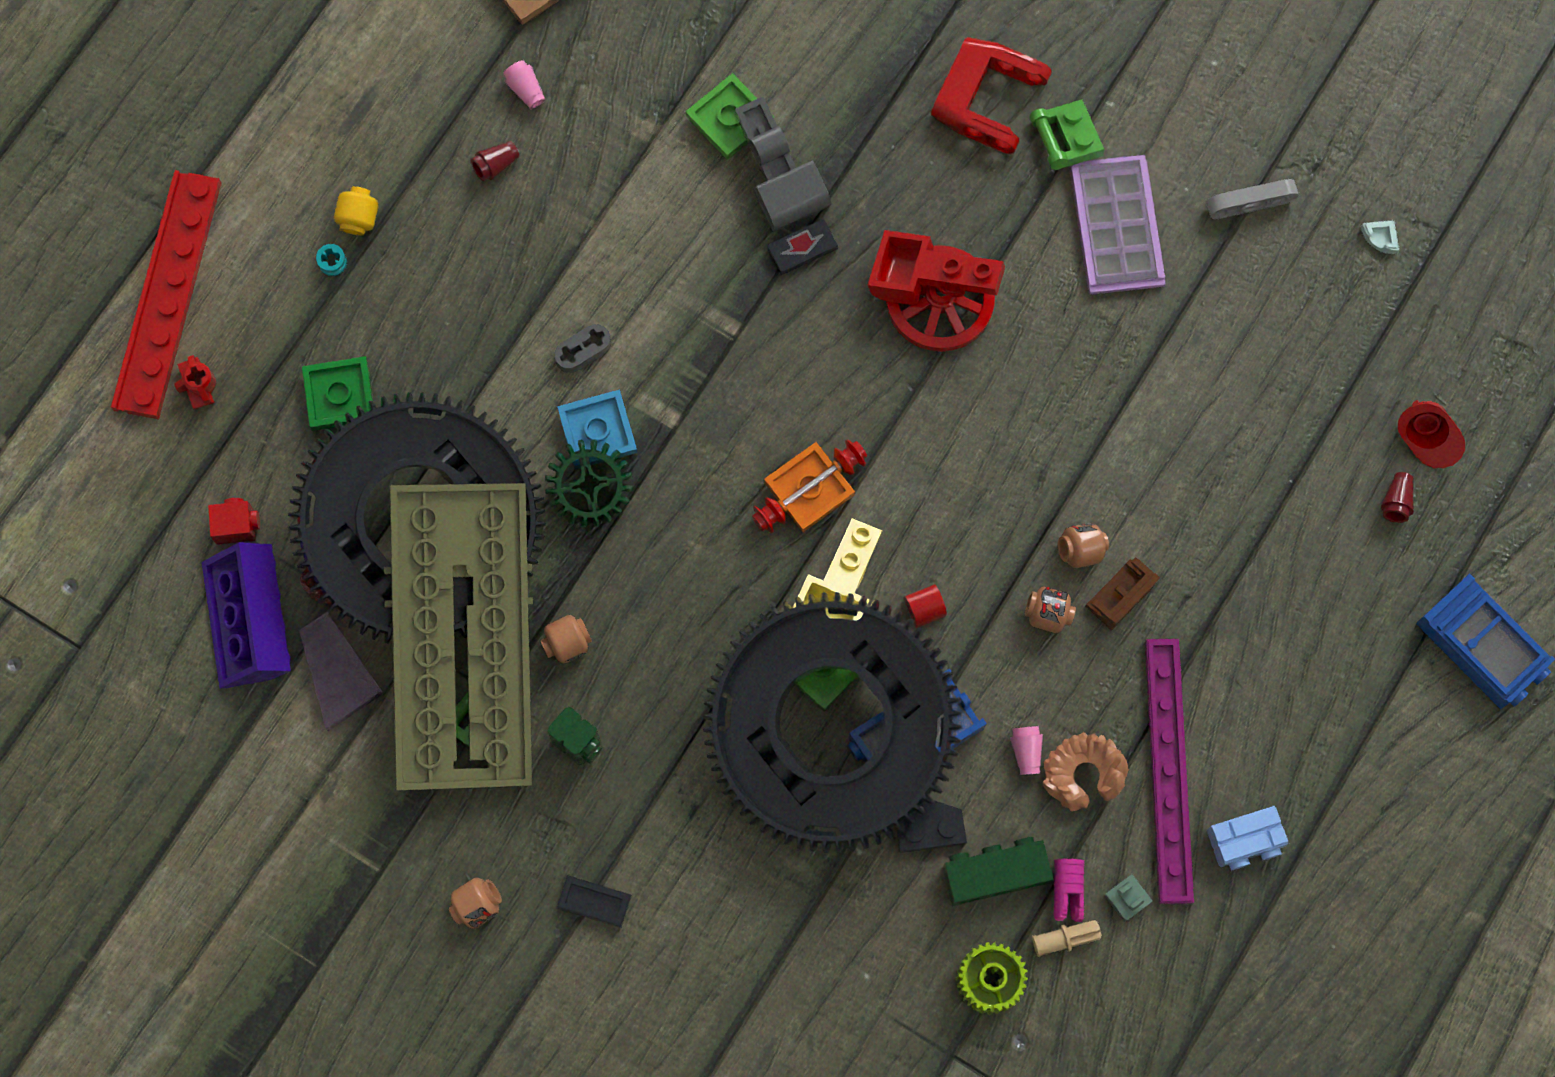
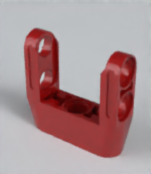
(964, 82)

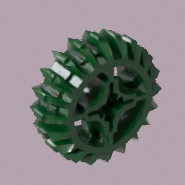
(583, 456)

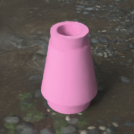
(523, 82)
(1027, 749)

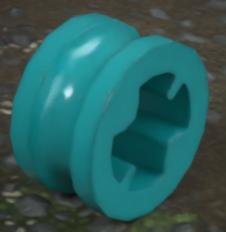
(322, 254)

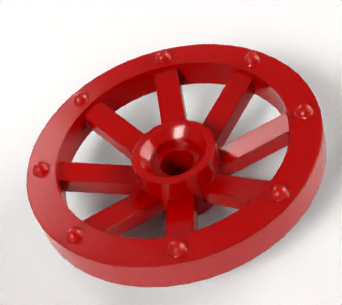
(940, 305)

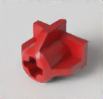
(197, 381)

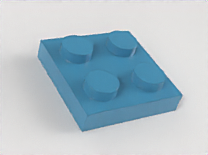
(599, 419)

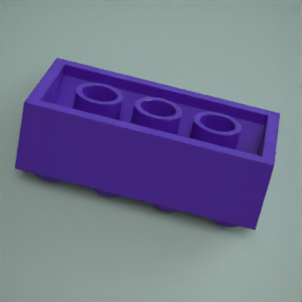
(245, 615)

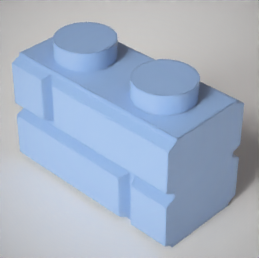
(1248, 837)

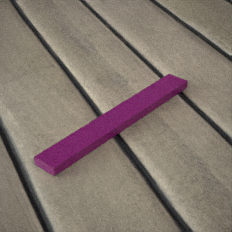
(1169, 772)

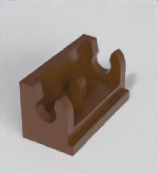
(1122, 593)

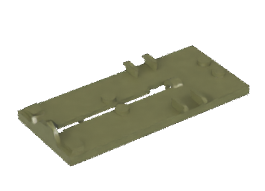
(442, 536)

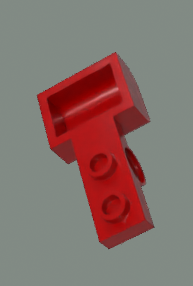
(909, 262)

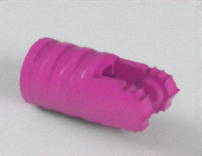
(1069, 881)

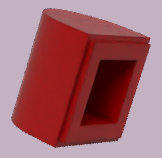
(925, 606)

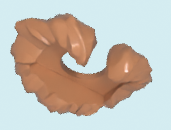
(1078, 750)

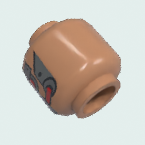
(1083, 545)
(1049, 609)
(566, 639)
(475, 902)

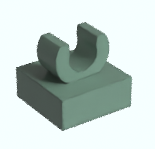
(1128, 898)

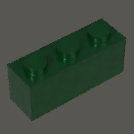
(997, 871)

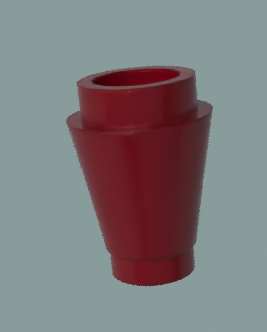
(494, 160)
(1399, 499)

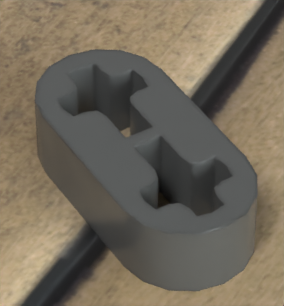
(578, 342)

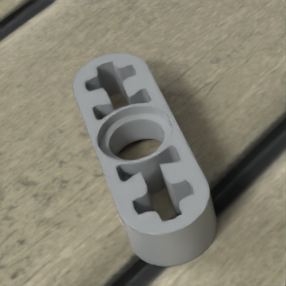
(1252, 198)

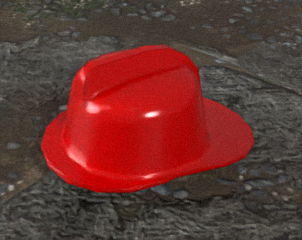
(1431, 434)

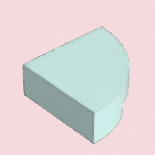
(1381, 236)

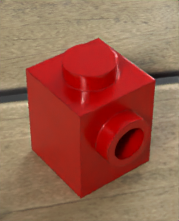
(233, 521)

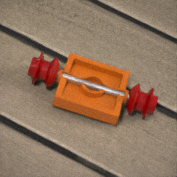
(809, 486)

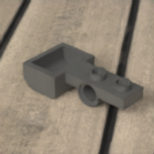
(789, 190)

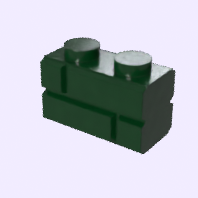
(575, 737)

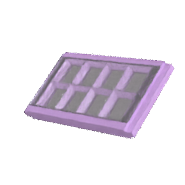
(1117, 225)

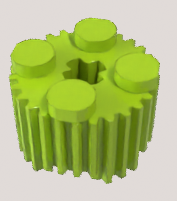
(1009, 987)

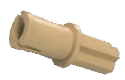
(1066, 938)

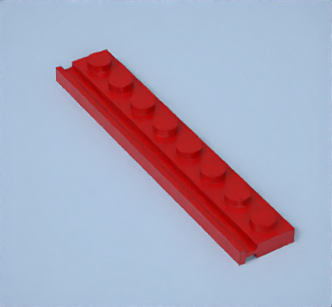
(166, 295)

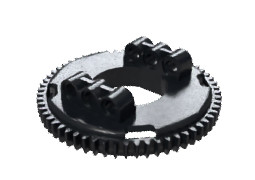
(350, 466)
(766, 770)

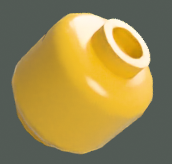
(356, 211)

